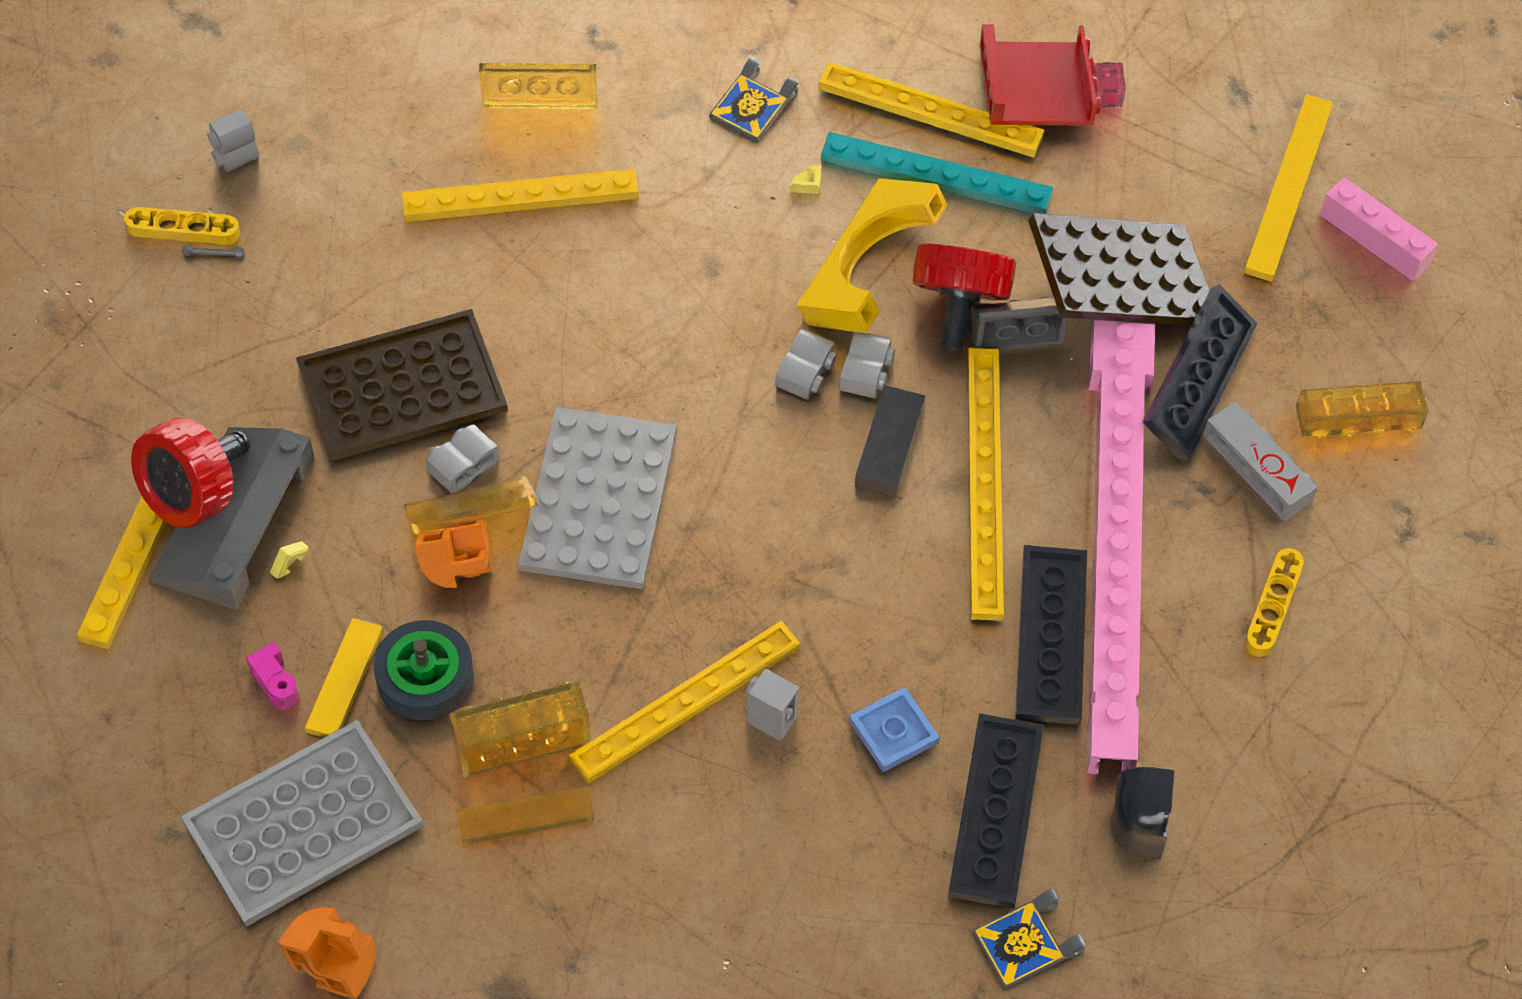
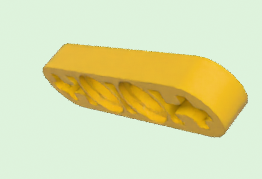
(181, 230)
(1275, 602)

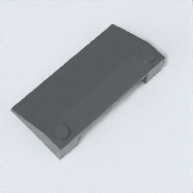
(214, 554)

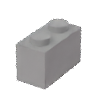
(772, 704)

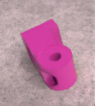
(277, 684)

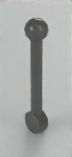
(238, 252)

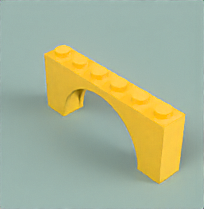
(888, 208)

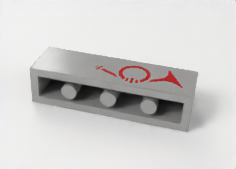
(1260, 461)

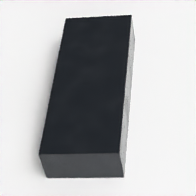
(890, 441)

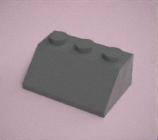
(1017, 324)

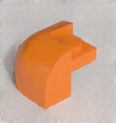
(455, 553)
(329, 951)

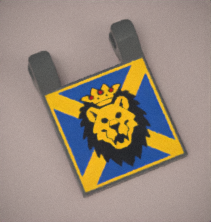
(751, 105)
(1022, 943)

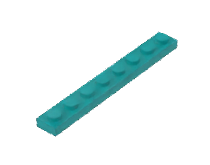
(948, 175)

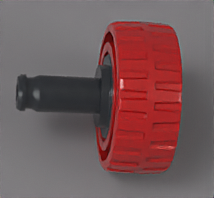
(963, 277)
(185, 470)

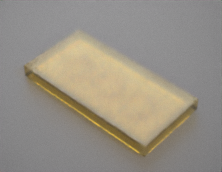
(538, 85)
(470, 505)

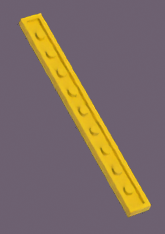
(985, 485)

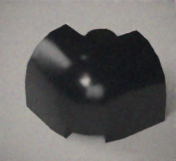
(1142, 810)

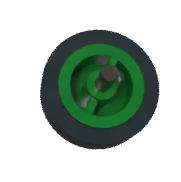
(423, 670)

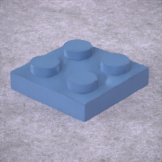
(894, 729)

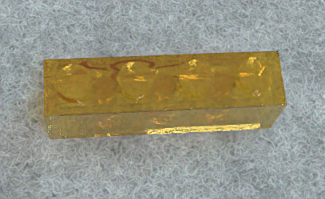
(1361, 409)

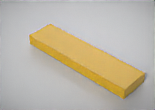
(344, 678)

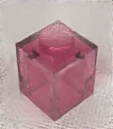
(1110, 84)

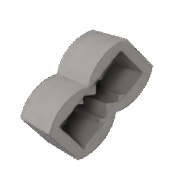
(233, 141)
(805, 364)
(866, 364)
(462, 458)

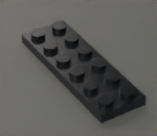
(1200, 373)
(1051, 635)
(996, 811)

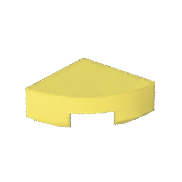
(807, 181)
(286, 557)

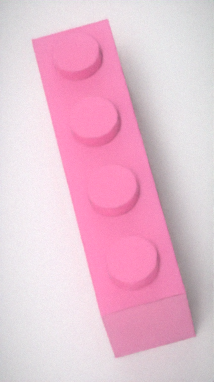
(1378, 229)

